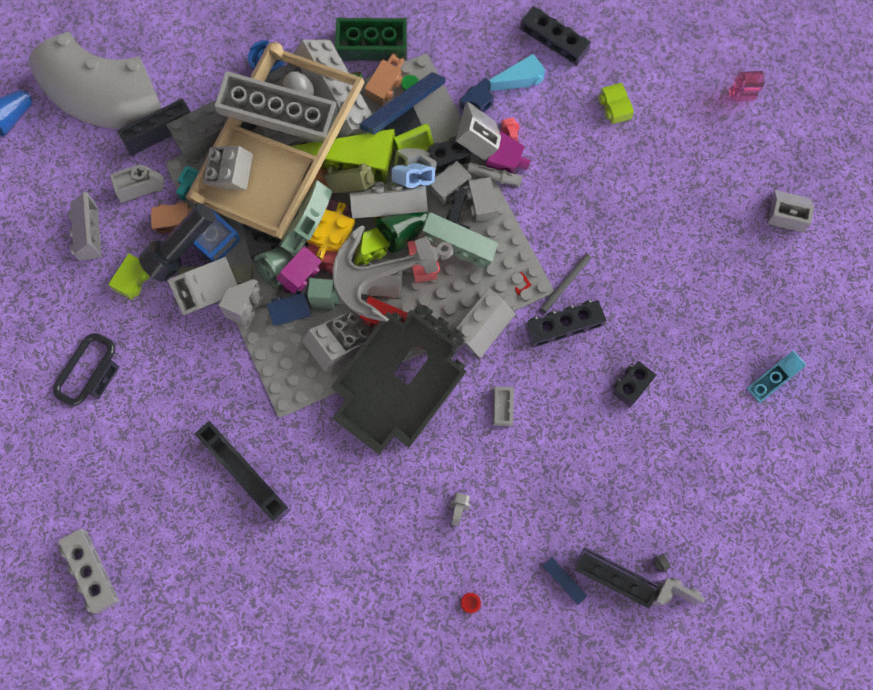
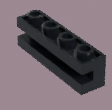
(152, 127)
(616, 577)

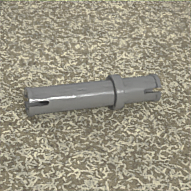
(497, 175)

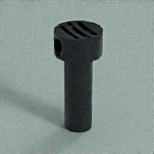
(162, 258)

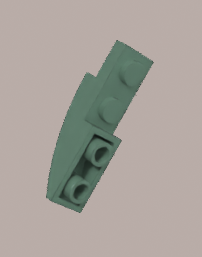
(307, 219)

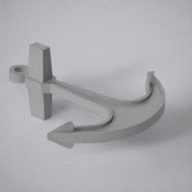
(351, 279)

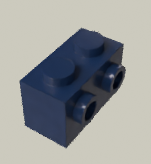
(289, 309)

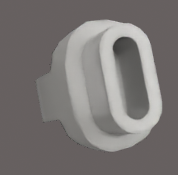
(460, 503)

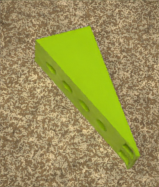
(355, 150)

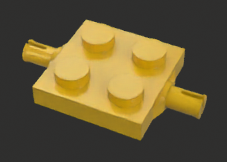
(332, 231)

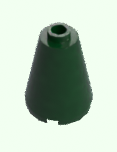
(400, 228)

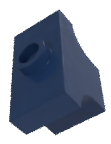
(478, 96)

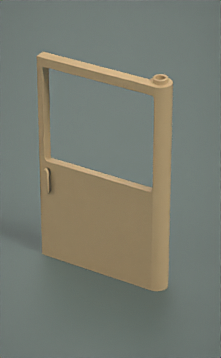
(277, 170)

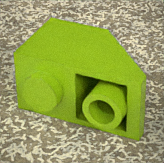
(371, 247)

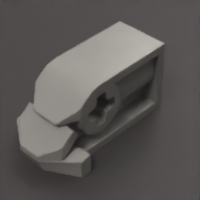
(136, 182)

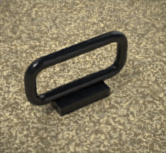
(100, 378)

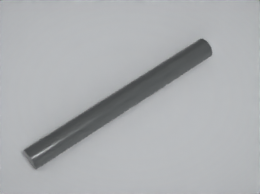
(566, 282)

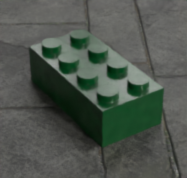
(371, 38)

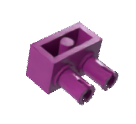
(298, 271)

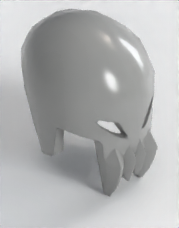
(298, 82)

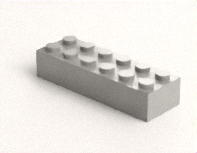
(331, 89)
(275, 107)

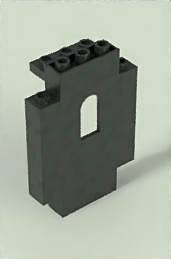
(379, 402)

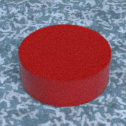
(470, 603)

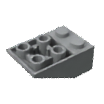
(478, 132)
(202, 285)
(336, 339)

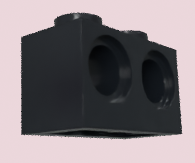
(450, 157)
(636, 386)

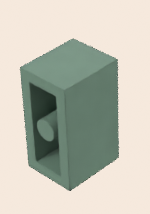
(322, 294)

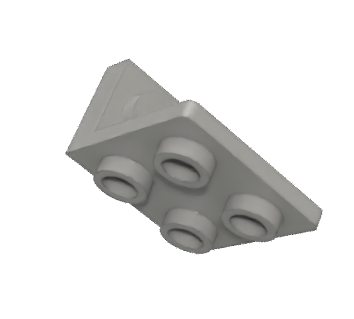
(672, 585)

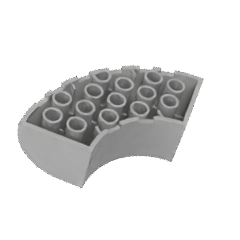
(90, 86)

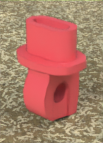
(510, 127)

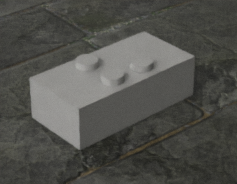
(388, 200)

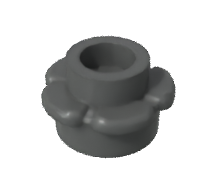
(662, 563)

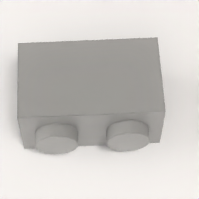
(449, 183)
(483, 199)

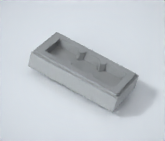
(503, 406)

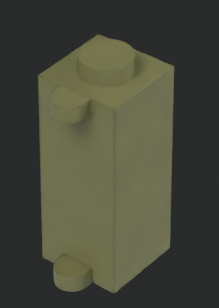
(349, 179)

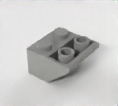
(228, 167)
(790, 211)
(240, 302)

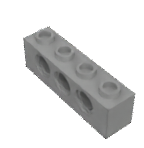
(107, 596)

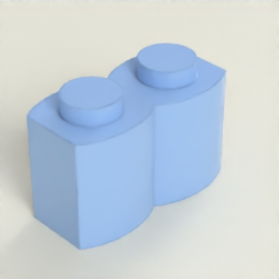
(413, 175)

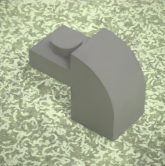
(413, 155)

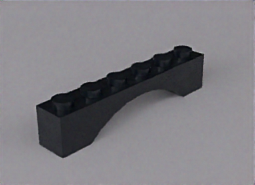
(242, 472)

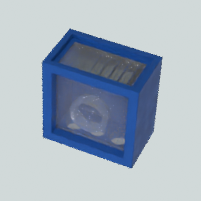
(217, 240)

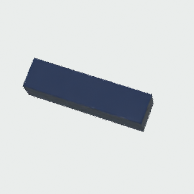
(564, 581)

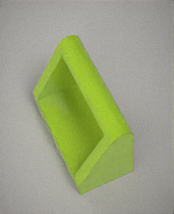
(419, 142)

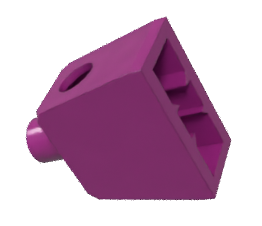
(508, 156)

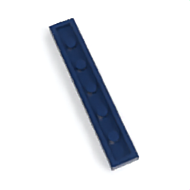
(402, 103)

